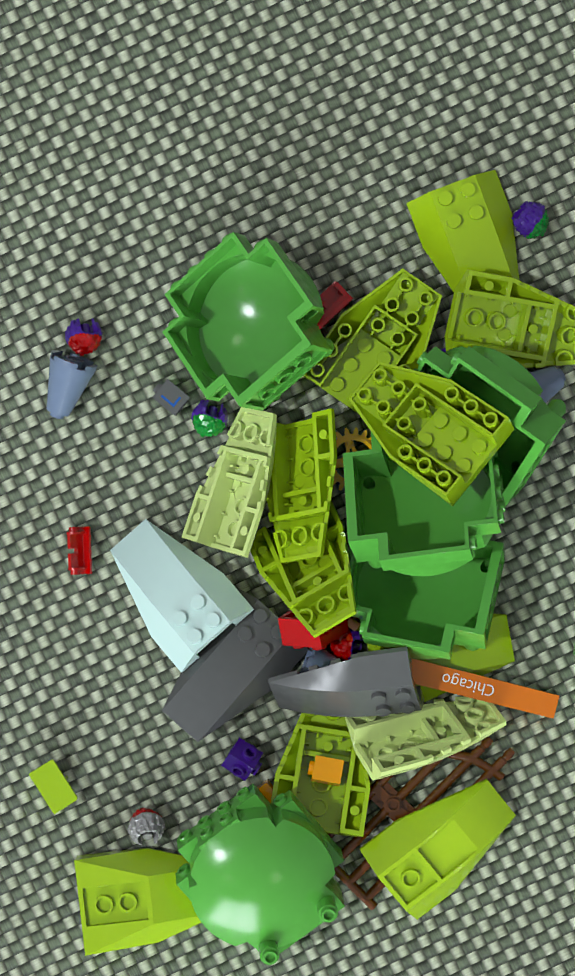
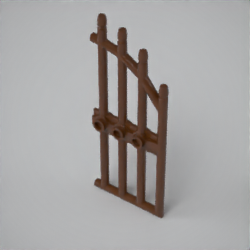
(396, 806)

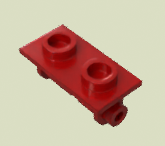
(80, 540)

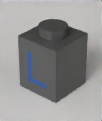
(170, 396)

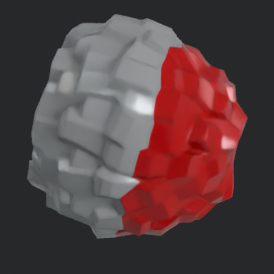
(146, 822)

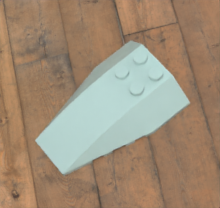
(177, 593)

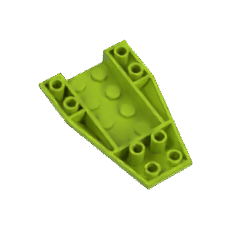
(436, 847)

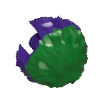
(531, 220)
(207, 420)

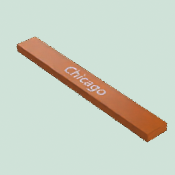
(484, 688)

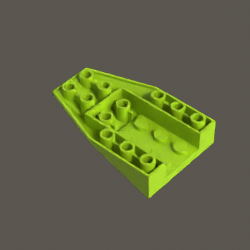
(383, 327)
(431, 426)
(131, 899)

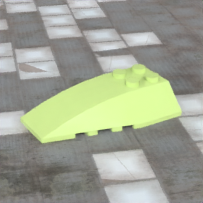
(236, 490)
(422, 737)

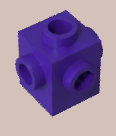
(243, 759)

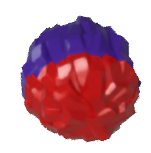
(82, 337)
(347, 645)

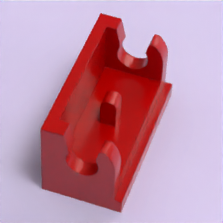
(334, 301)

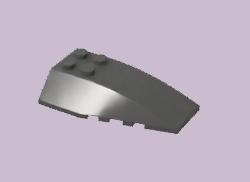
(231, 672)
(359, 687)

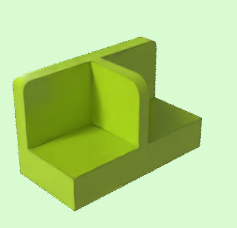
(53, 786)

